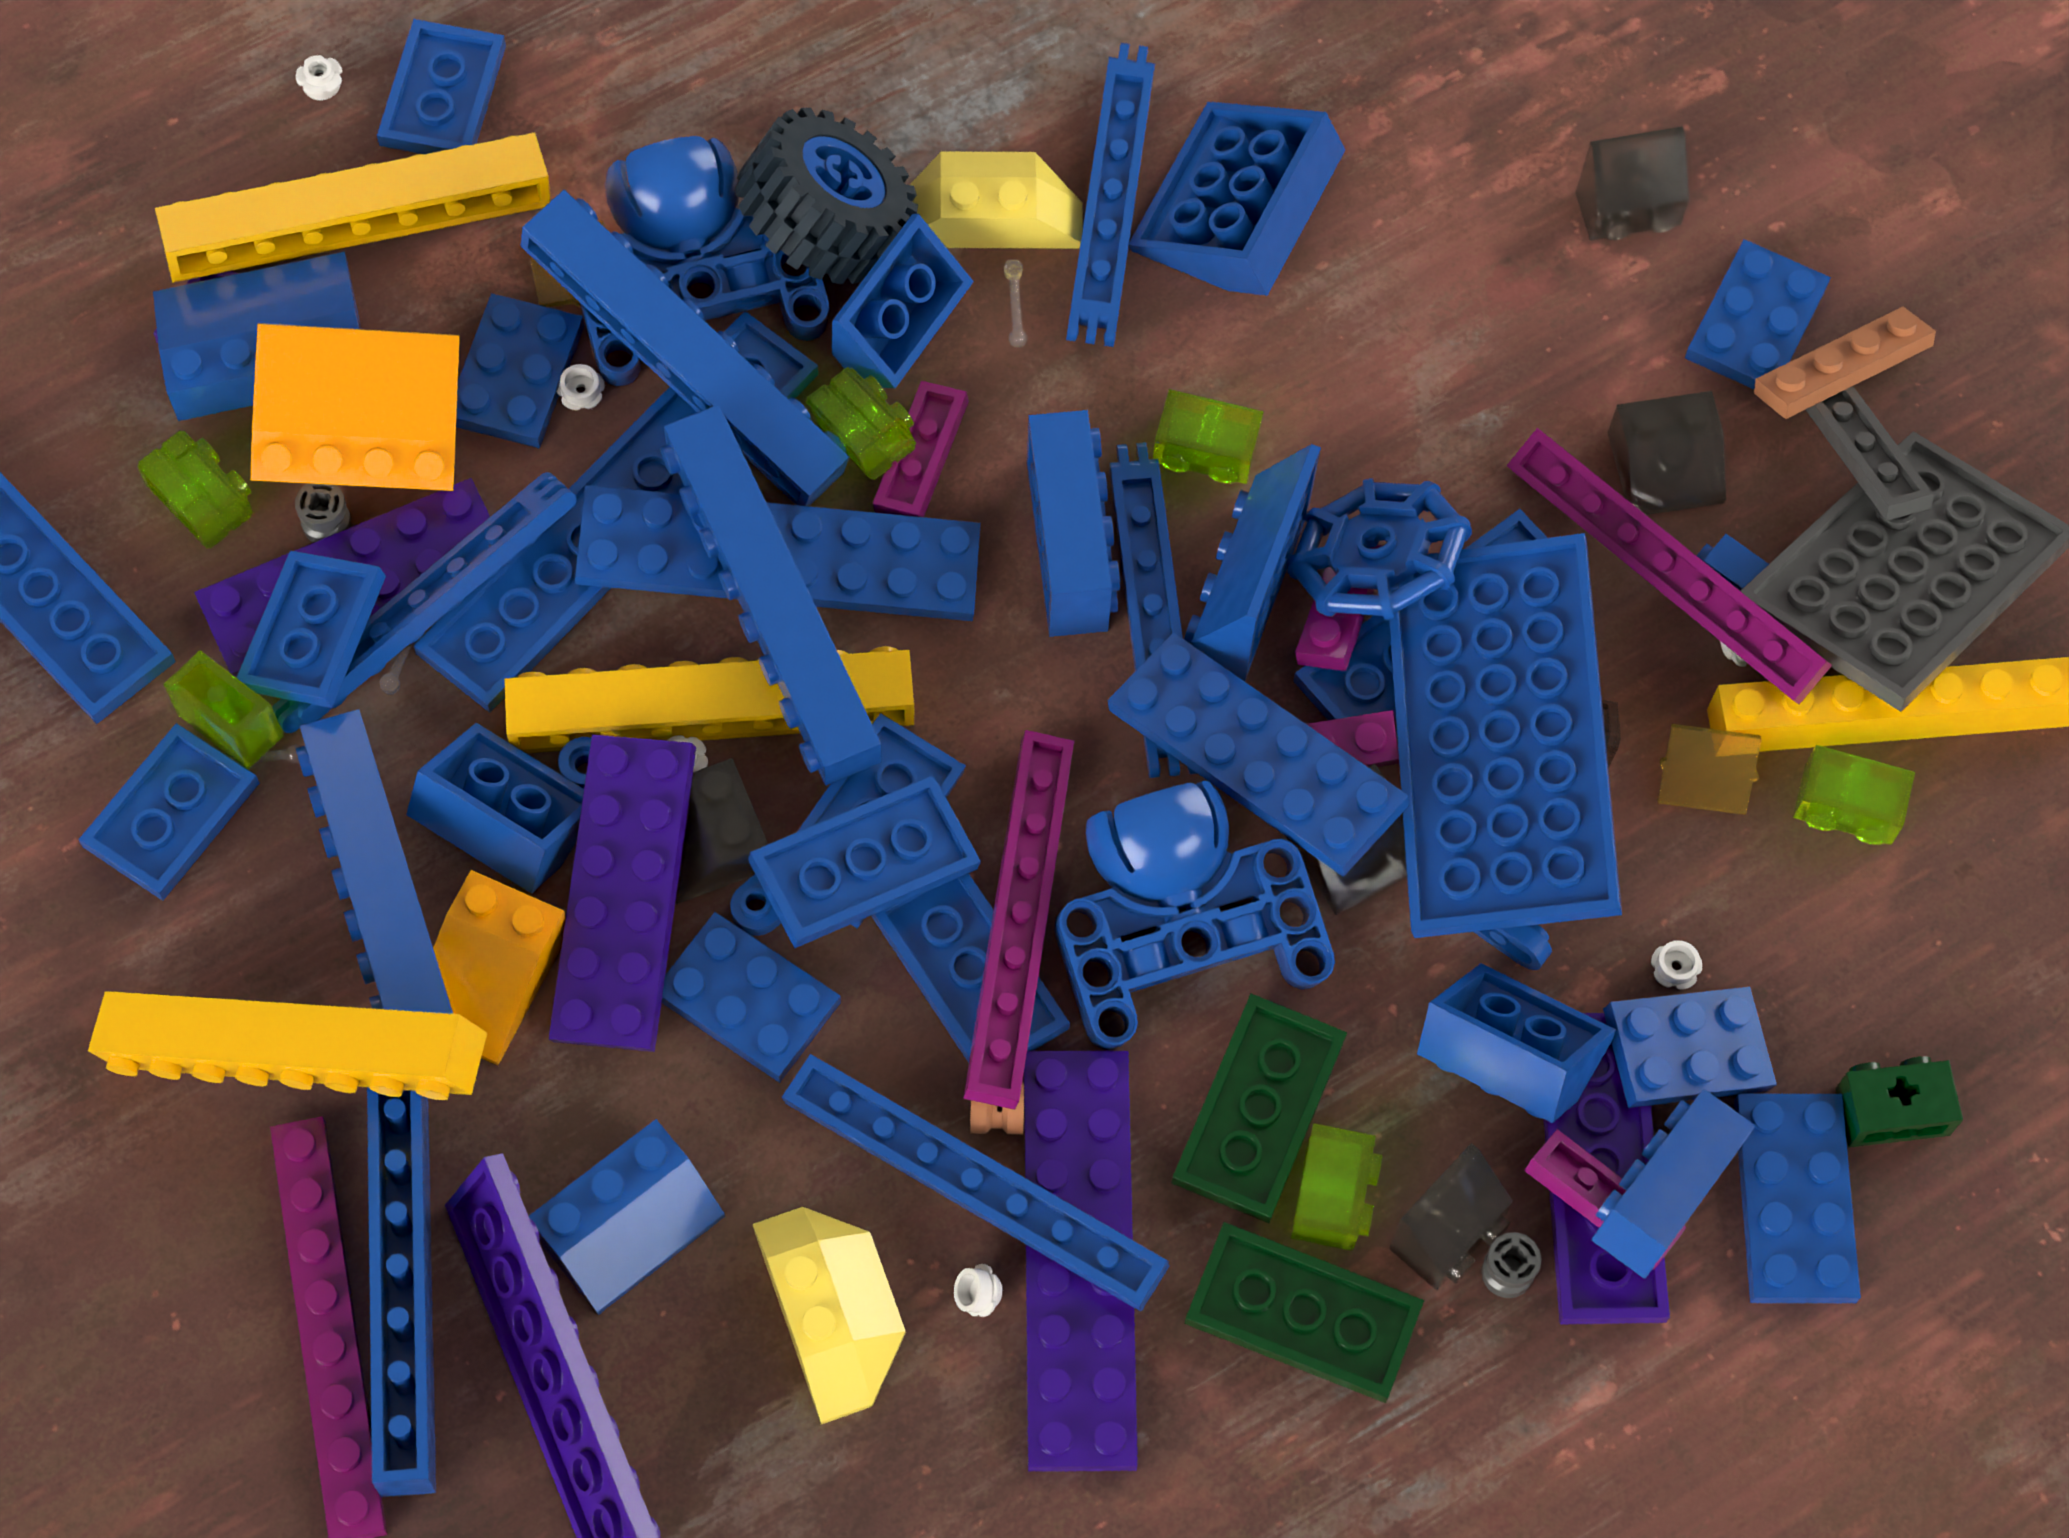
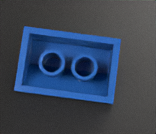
(899, 305)
(499, 806)
(1514, 1041)
(626, 1216)

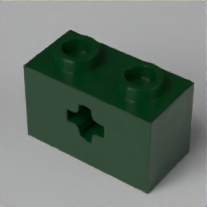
(1875, 1118)

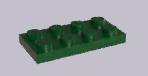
(1259, 1108)
(1304, 1312)

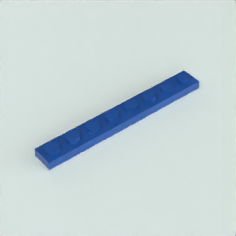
(976, 1182)

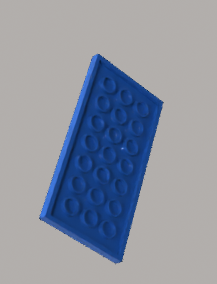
(1505, 744)

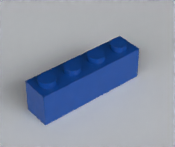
(1672, 1183)

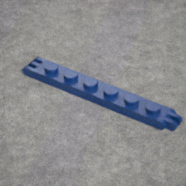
(1111, 196)
(1145, 567)
(443, 588)

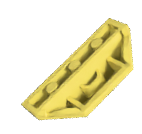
(998, 202)
(833, 1307)

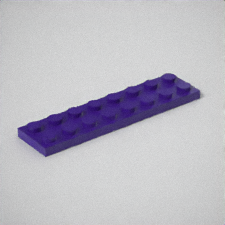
(1077, 1332)
(546, 1356)

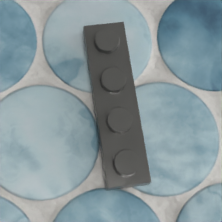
(1871, 455)

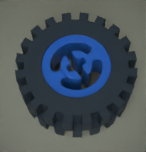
(825, 194)

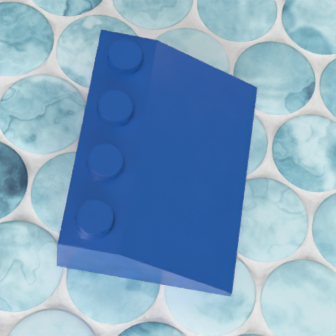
(1240, 194)
(212, 327)
(1254, 562)

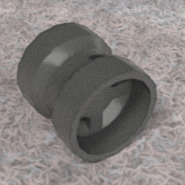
(322, 521)
(1507, 1276)

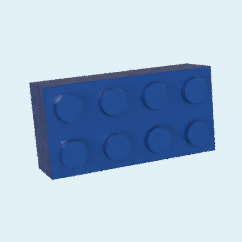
(1071, 523)

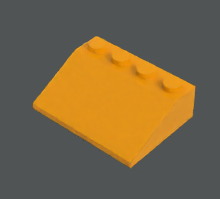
(354, 407)

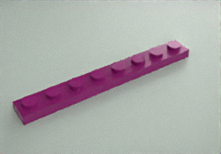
(1669, 566)
(1019, 921)
(327, 1329)

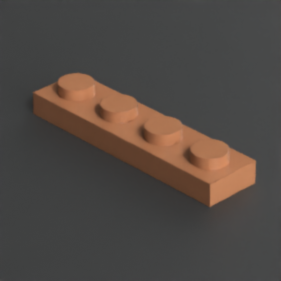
(1844, 362)

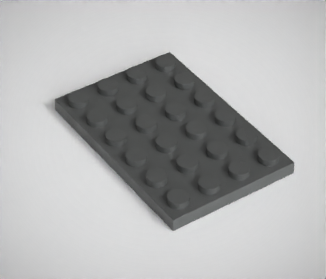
(1914, 590)

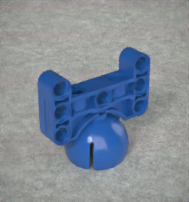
(689, 227)
(1171, 856)

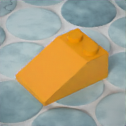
(496, 956)

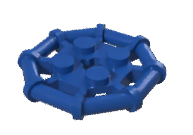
(1385, 514)

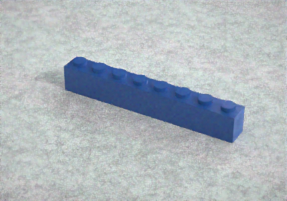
(683, 348)
(772, 595)
(372, 866)
(400, 1295)

